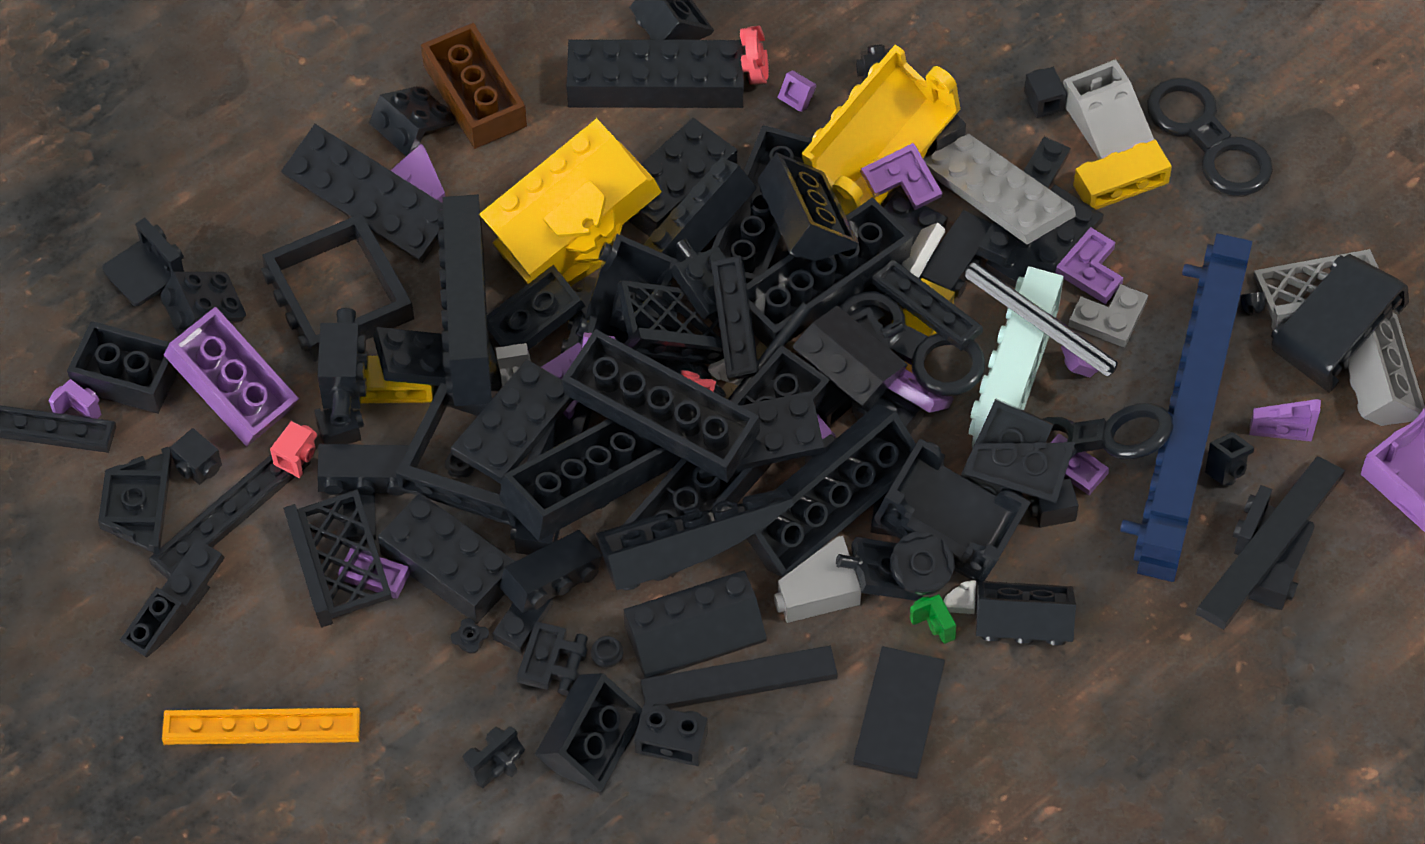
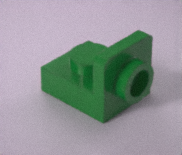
(937, 615)

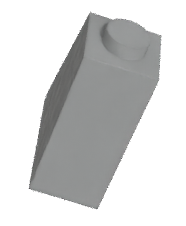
(818, 585)

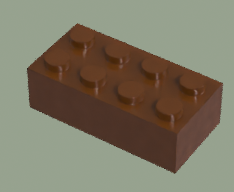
(474, 85)

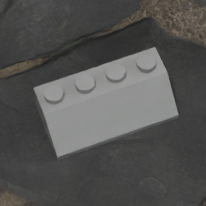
(1385, 377)

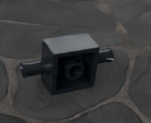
(342, 366)

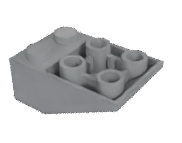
(1106, 109)

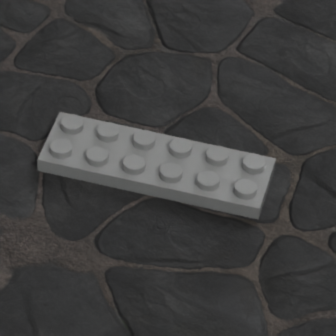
(999, 189)

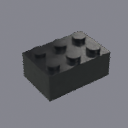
(123, 367)

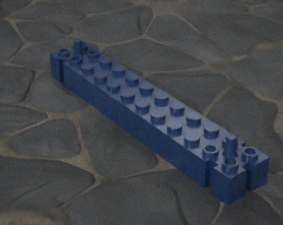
(1191, 407)

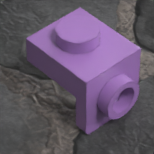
(74, 396)

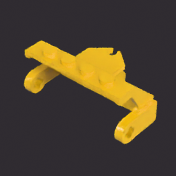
(880, 118)
(570, 204)

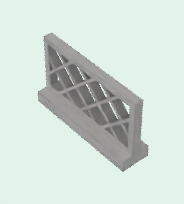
(1285, 274)

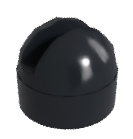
(1253, 301)

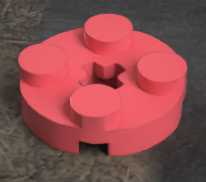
(756, 58)

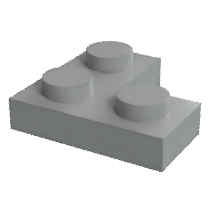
(1112, 322)

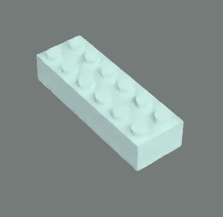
(1019, 349)

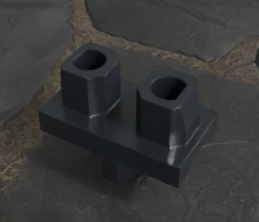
(495, 758)

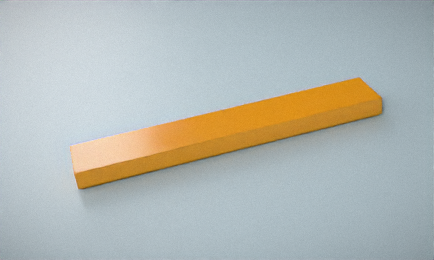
(261, 726)

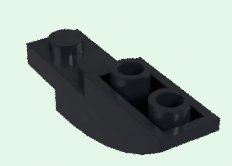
(175, 601)

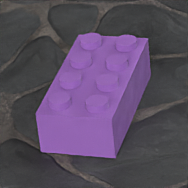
(231, 376)

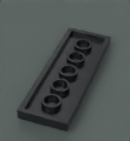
(363, 186)

